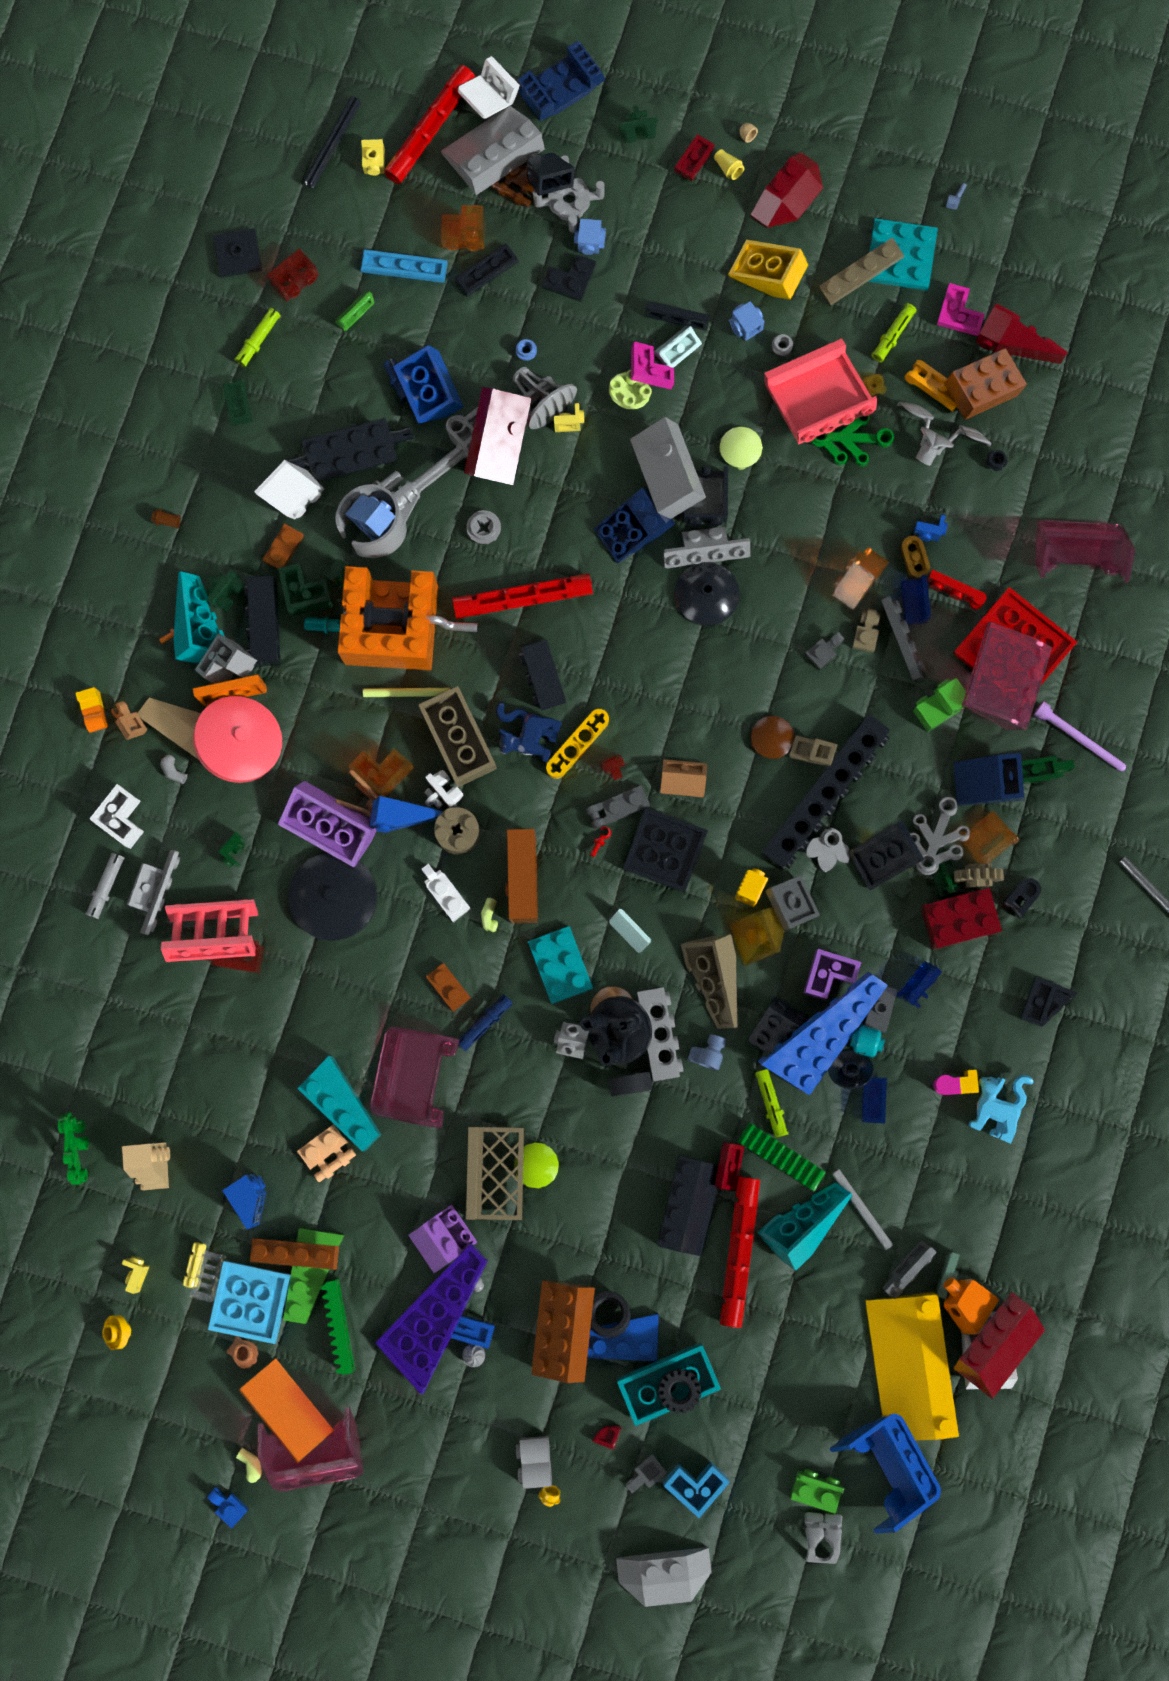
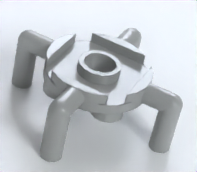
(574, 210)

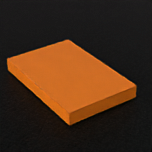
(239, 687)

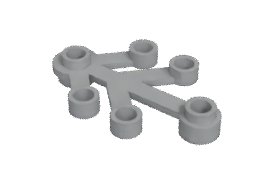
(937, 839)

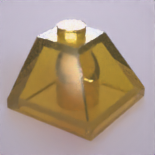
(758, 935)

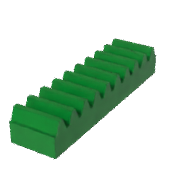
(781, 1156)
(340, 1326)

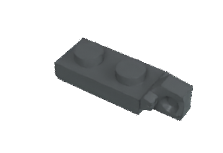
(909, 1267)

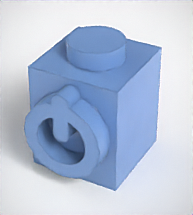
(590, 236)
(746, 321)

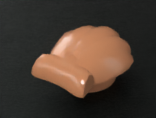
(243, 1352)

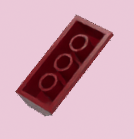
(1000, 1346)

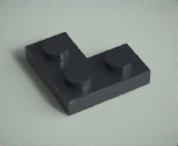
(573, 283)

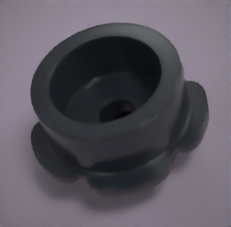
(1000, 456)

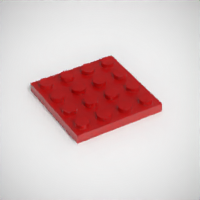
(1019, 615)

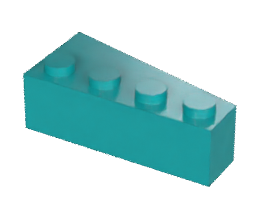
(340, 1104)

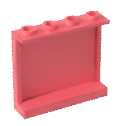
(819, 392)

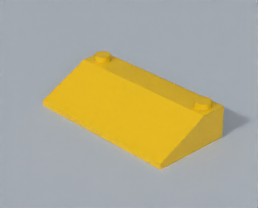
(913, 1364)

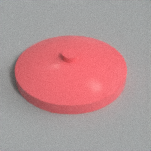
(237, 739)

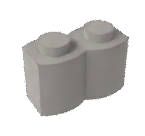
(535, 1462)

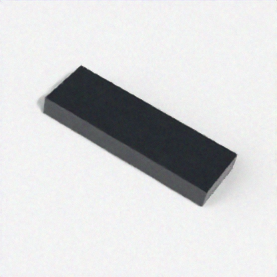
(486, 270)
(677, 315)

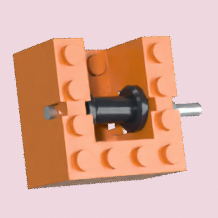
(391, 621)

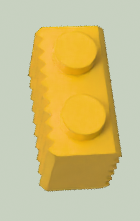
(751, 887)

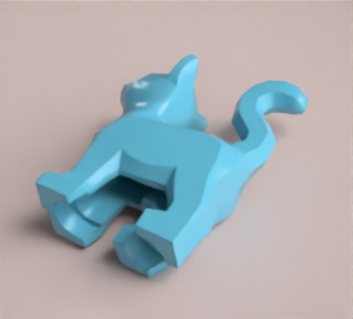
(1001, 1111)

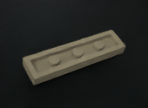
(861, 271)

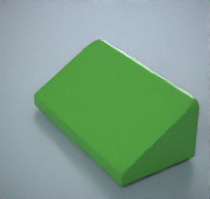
(355, 311)

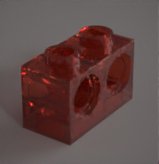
(289, 270)
(240, 963)

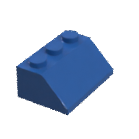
(428, 385)

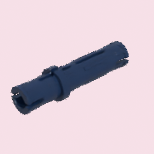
(484, 1022)

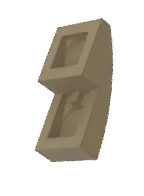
(813, 751)

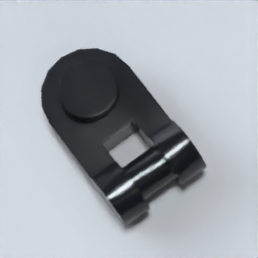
(1029, 891)

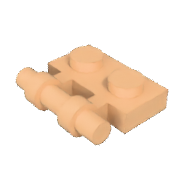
(323, 1146)

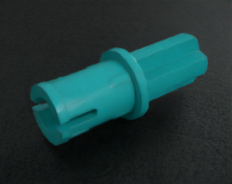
(321, 624)

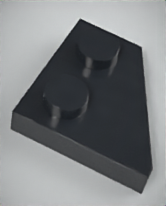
(1044, 1001)

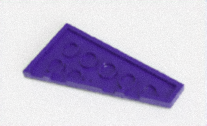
(425, 1328)

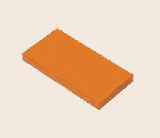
(286, 1410)

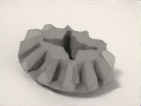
(483, 517)

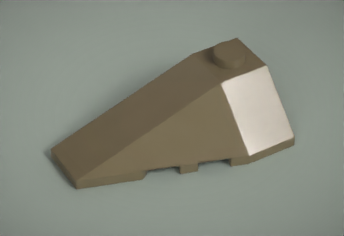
(714, 969)

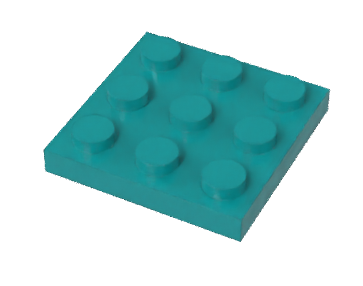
(918, 247)

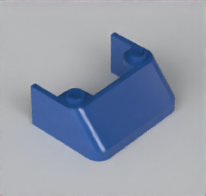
(903, 1465)

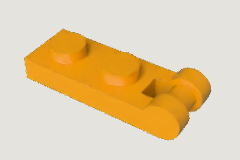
(932, 383)

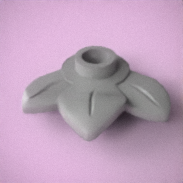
(828, 853)

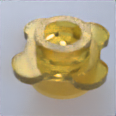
(874, 379)

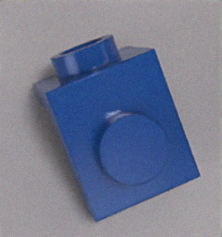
(929, 531)

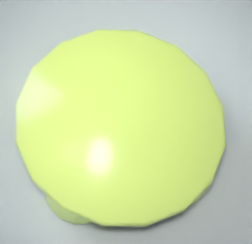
(627, 392)
(740, 447)

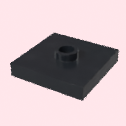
(238, 253)

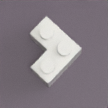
(113, 816)

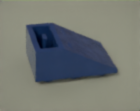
(632, 526)
(989, 780)

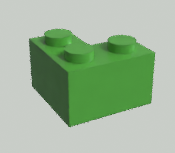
(942, 705)

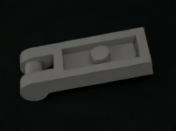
(618, 807)

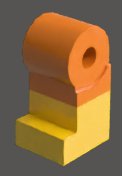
(92, 709)

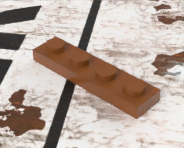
(294, 1253)

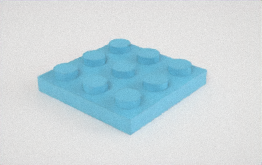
(249, 1302)

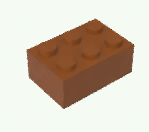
(985, 384)

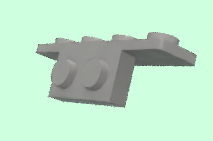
(706, 546)
(150, 888)

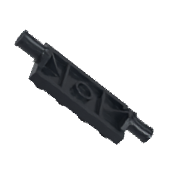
(350, 449)

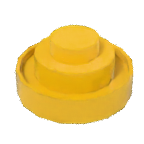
(116, 1332)

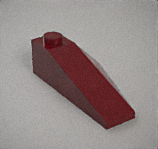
(1006, 331)

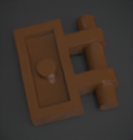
(517, 178)

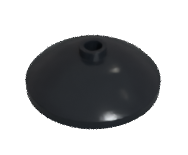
(704, 607)

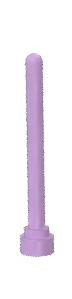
(1045, 712)

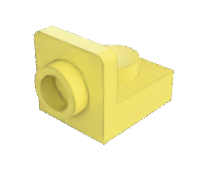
(566, 422)
(136, 1277)

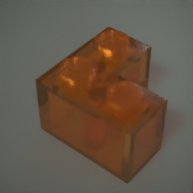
(464, 230)
(861, 575)
(382, 777)

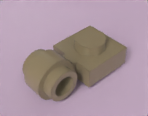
(866, 637)

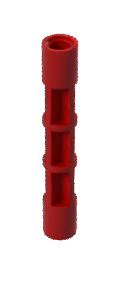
(428, 126)
(522, 595)
(740, 1252)

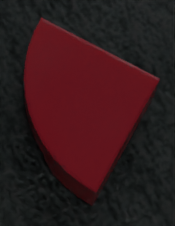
(607, 1436)

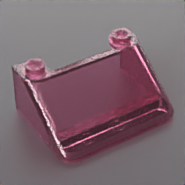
(410, 1075)

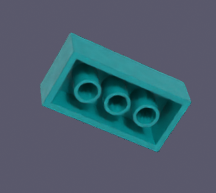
(642, 1385)

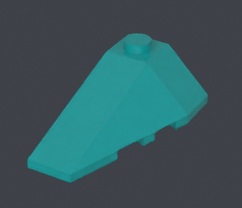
(194, 621)

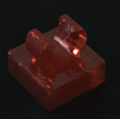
(612, 764)

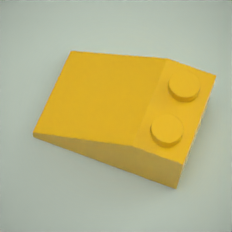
(769, 268)

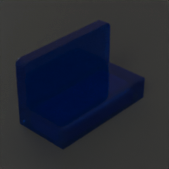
(916, 600)

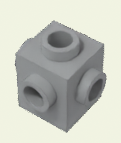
(571, 1040)

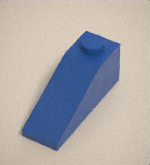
(393, 814)

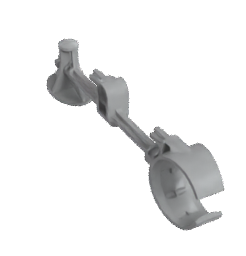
(406, 497)

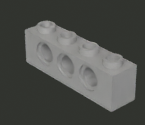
(660, 1070)

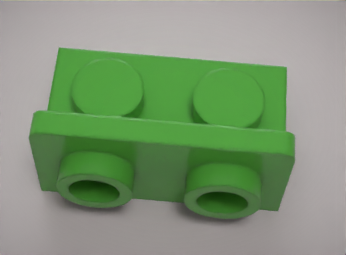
(817, 1491)

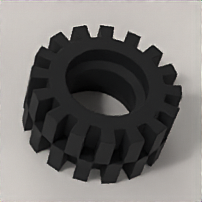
(673, 1404)

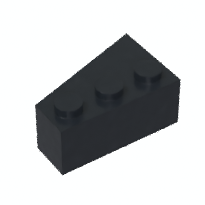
(542, 674)

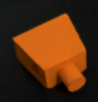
(968, 1304)

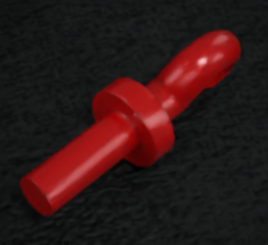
(599, 841)

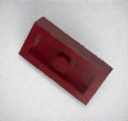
(694, 157)
(729, 1166)

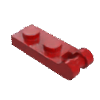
(956, 589)

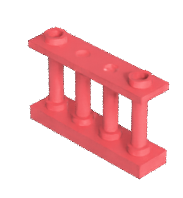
(213, 947)

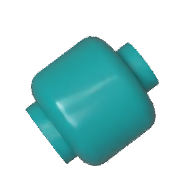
(867, 1041)

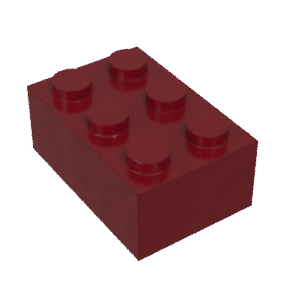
(961, 919)

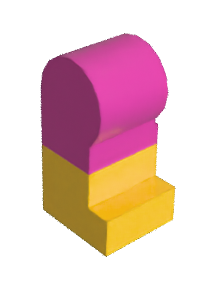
(960, 1085)

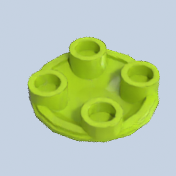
(539, 1165)

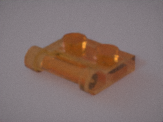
(984, 833)

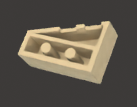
(147, 1164)

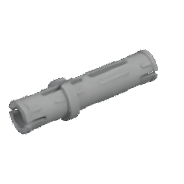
(104, 886)

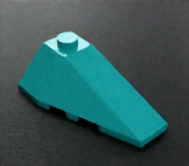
(802, 1229)

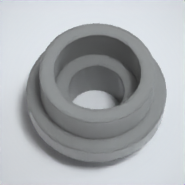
(782, 339)

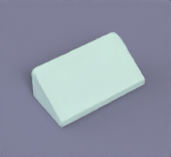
(678, 347)
(630, 931)

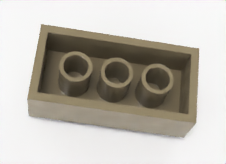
(457, 736)

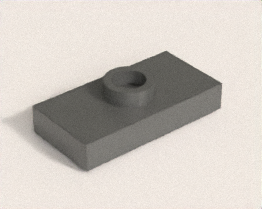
(881, 1011)

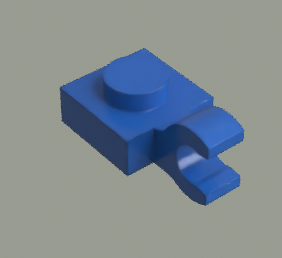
(229, 1509)

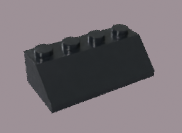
(689, 1206)

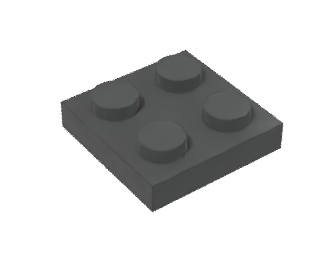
(792, 903)

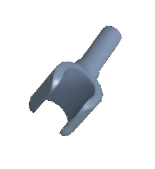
(953, 201)

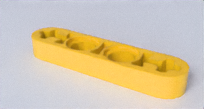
(574, 741)

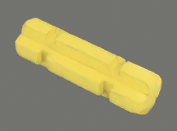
(193, 1263)

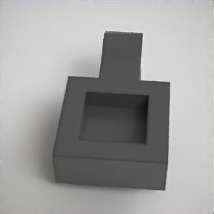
(823, 652)
(648, 1472)

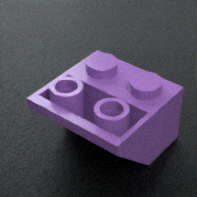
(442, 1238)

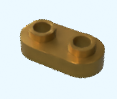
(915, 558)

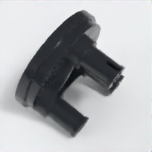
(618, 1030)

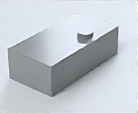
(667, 468)

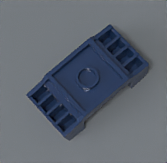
(561, 83)

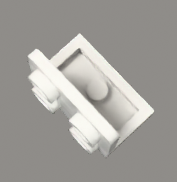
(490, 90)

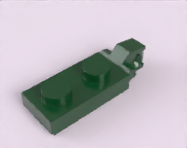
(1045, 769)

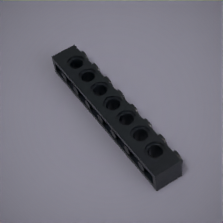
(871, 729)

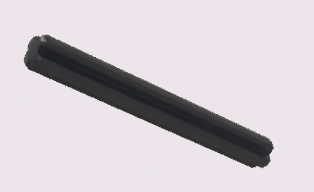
(332, 142)

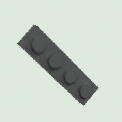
(907, 647)

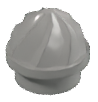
(473, 1355)

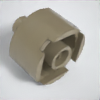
(455, 818)

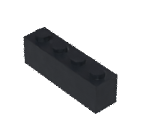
(263, 620)

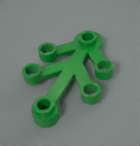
(847, 437)
(66, 1126)

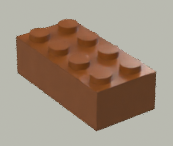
(563, 1331)

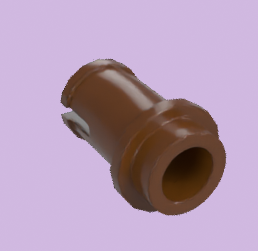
(164, 518)

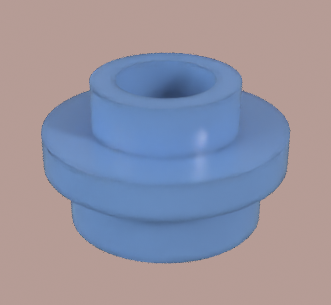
(526, 344)

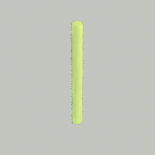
(403, 692)

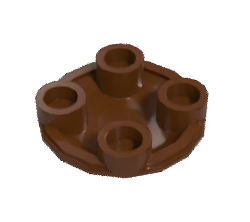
(772, 737)

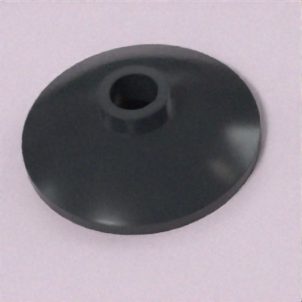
(853, 1063)

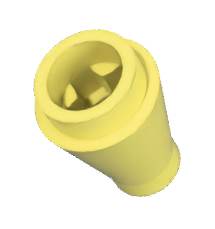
(730, 165)

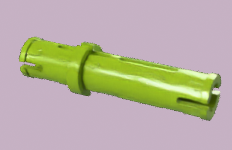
(889, 339)
(252, 344)
(780, 1128)

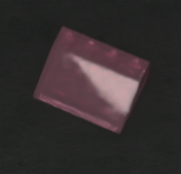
(1007, 677)

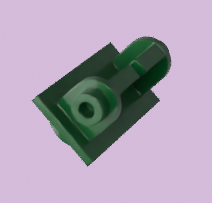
(945, 878)

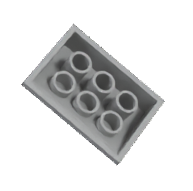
(494, 149)

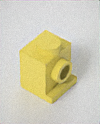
(373, 157)

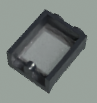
(715, 506)

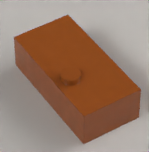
(522, 876)

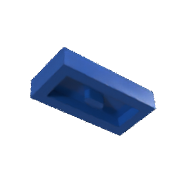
(474, 1331)

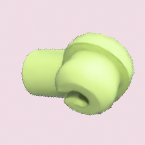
(486, 915)
(252, 1463)

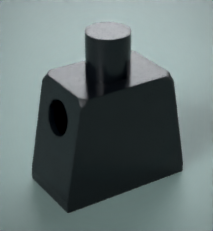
(549, 173)

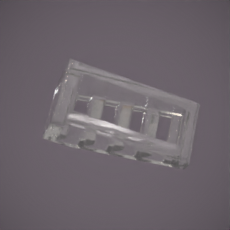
(214, 1278)

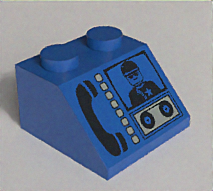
(247, 1199)

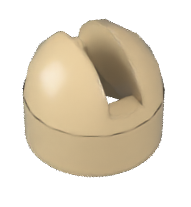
(748, 132)

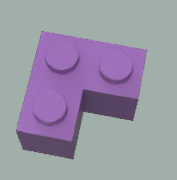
(825, 969)

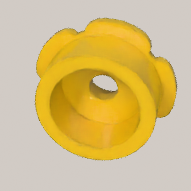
(550, 1495)

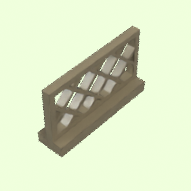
(475, 1173)

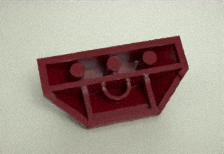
(789, 192)

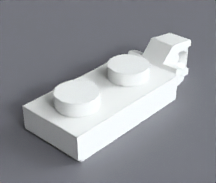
(445, 893)

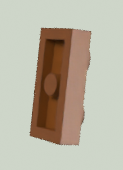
(283, 547)
(448, 987)

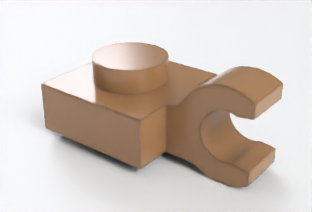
(128, 723)

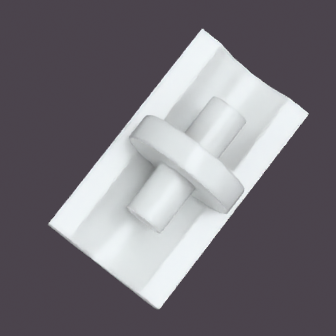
(437, 781)

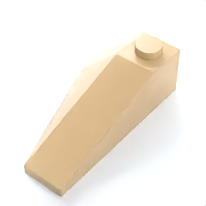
(172, 722)

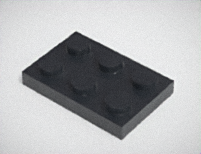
(886, 855)

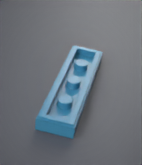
(404, 266)

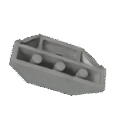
(665, 1575)

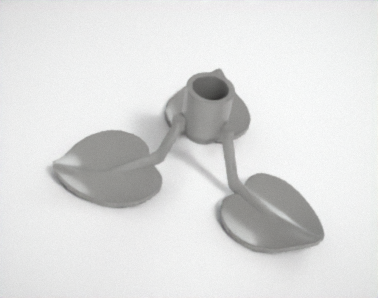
(930, 448)

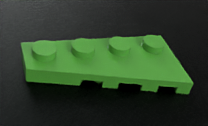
(307, 1281)

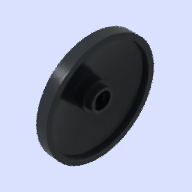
(332, 897)

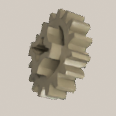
(978, 875)

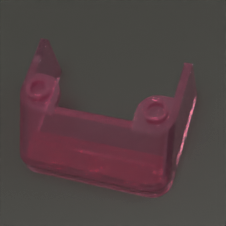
(1084, 544)
(330, 1461)

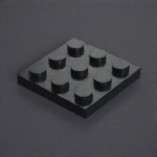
(665, 850)

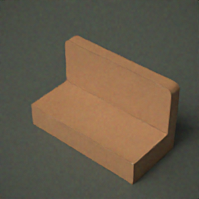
(683, 778)

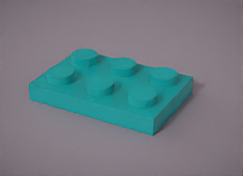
(560, 965)

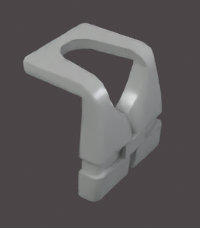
(820, 1528)

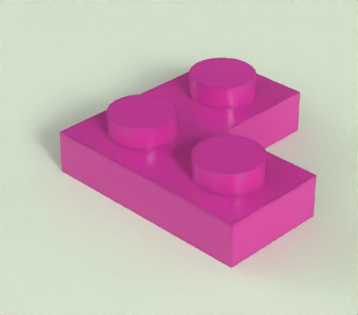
(955, 316)
(646, 371)

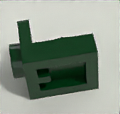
(232, 846)

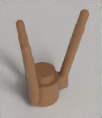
(367, 790)

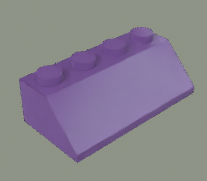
(327, 824)

